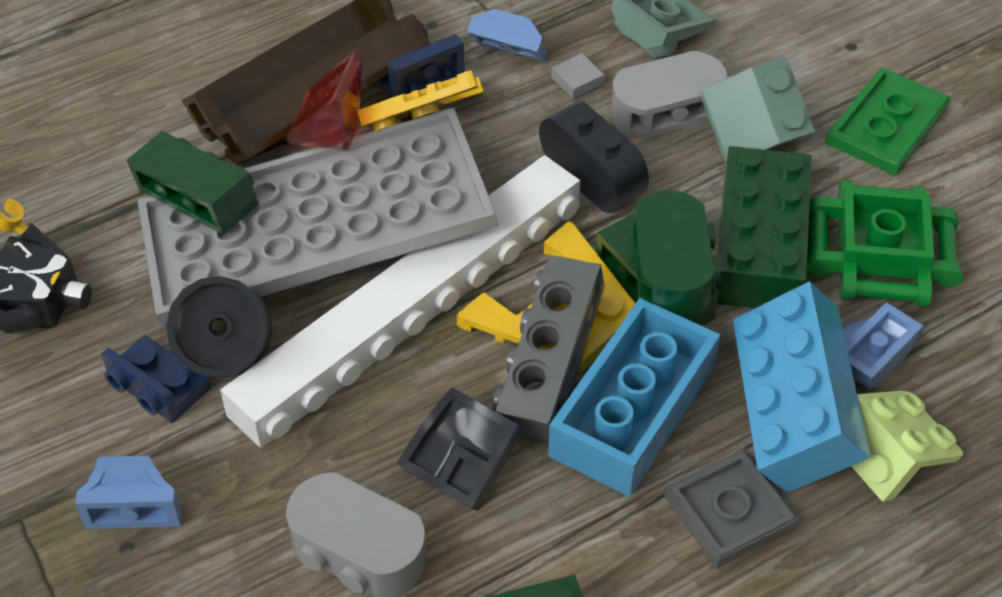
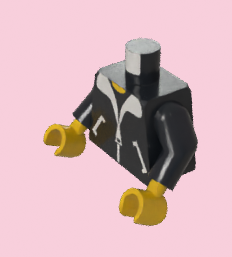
(34, 277)

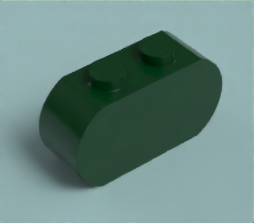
(674, 252)

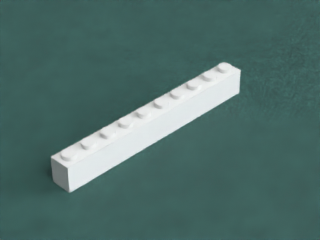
(395, 306)

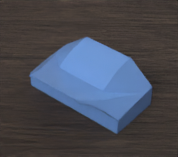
(508, 33)
(880, 344)
(127, 495)

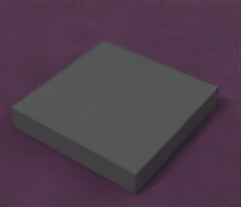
(730, 508)

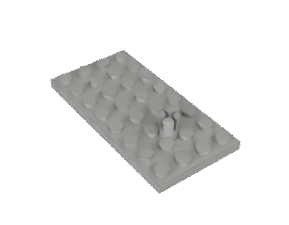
(328, 212)

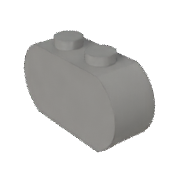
(664, 93)
(356, 535)

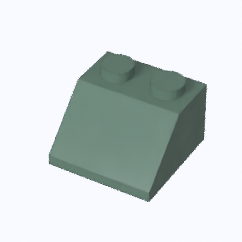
(758, 108)

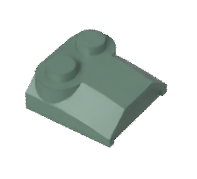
(659, 23)

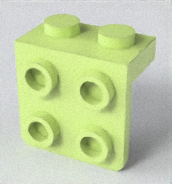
(900, 441)

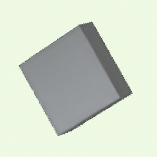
(577, 76)

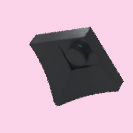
(461, 448)

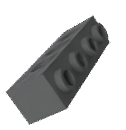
(560, 283)

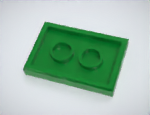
(888, 121)

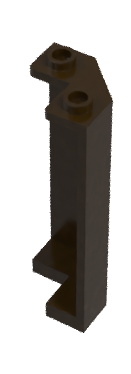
(262, 97)

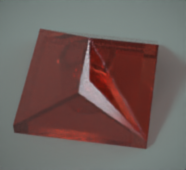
(330, 107)

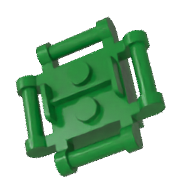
(886, 236)

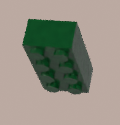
(763, 225)

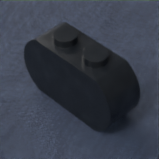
(596, 154)

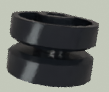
(219, 299)

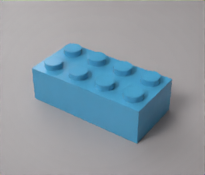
(799, 389)
(633, 397)

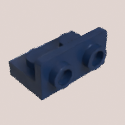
(425, 66)
(155, 378)

